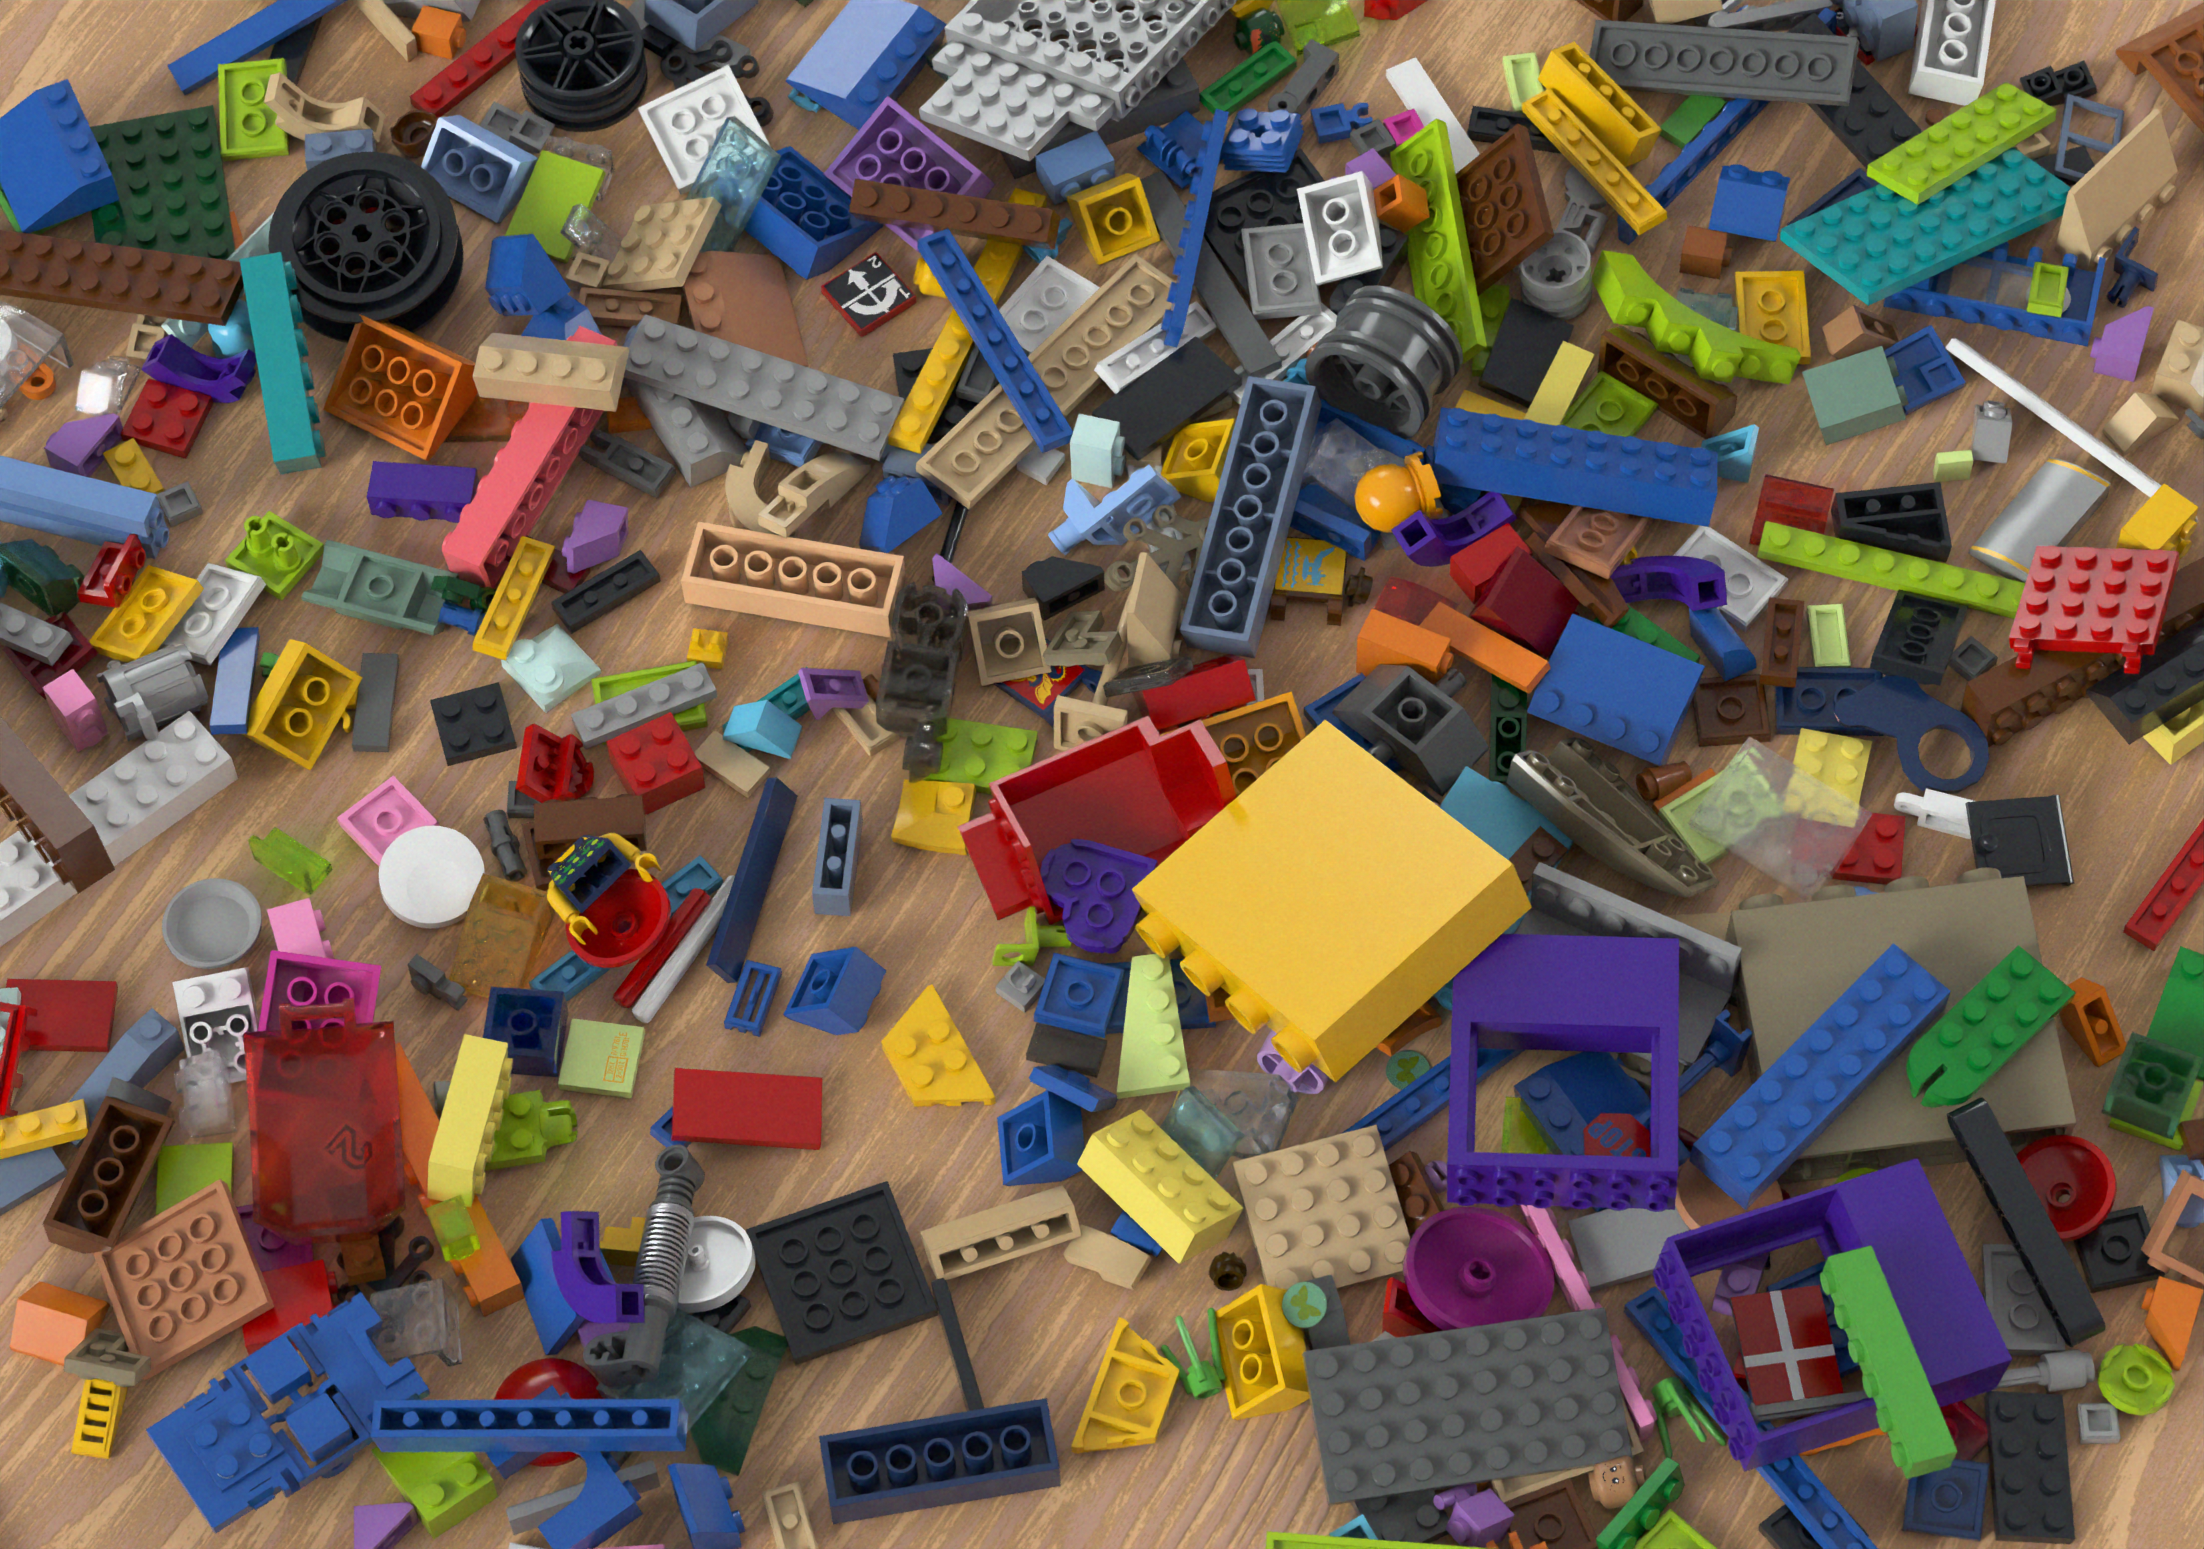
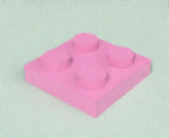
(384, 817)

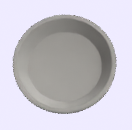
(212, 923)

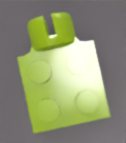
(531, 1129)

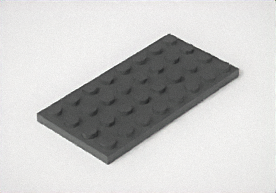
(1466, 1406)

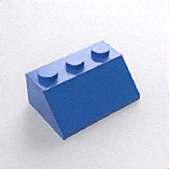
(522, 277)

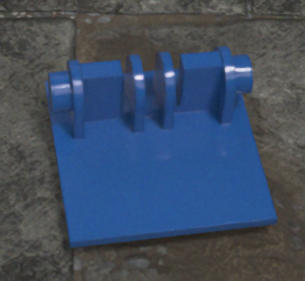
(1175, 148)

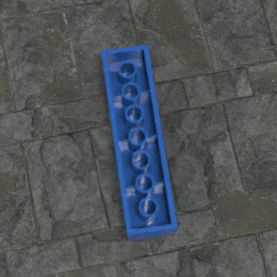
(1575, 466)
(1819, 1076)

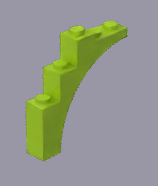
(1675, 328)

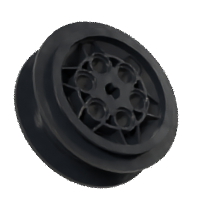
(426, 249)

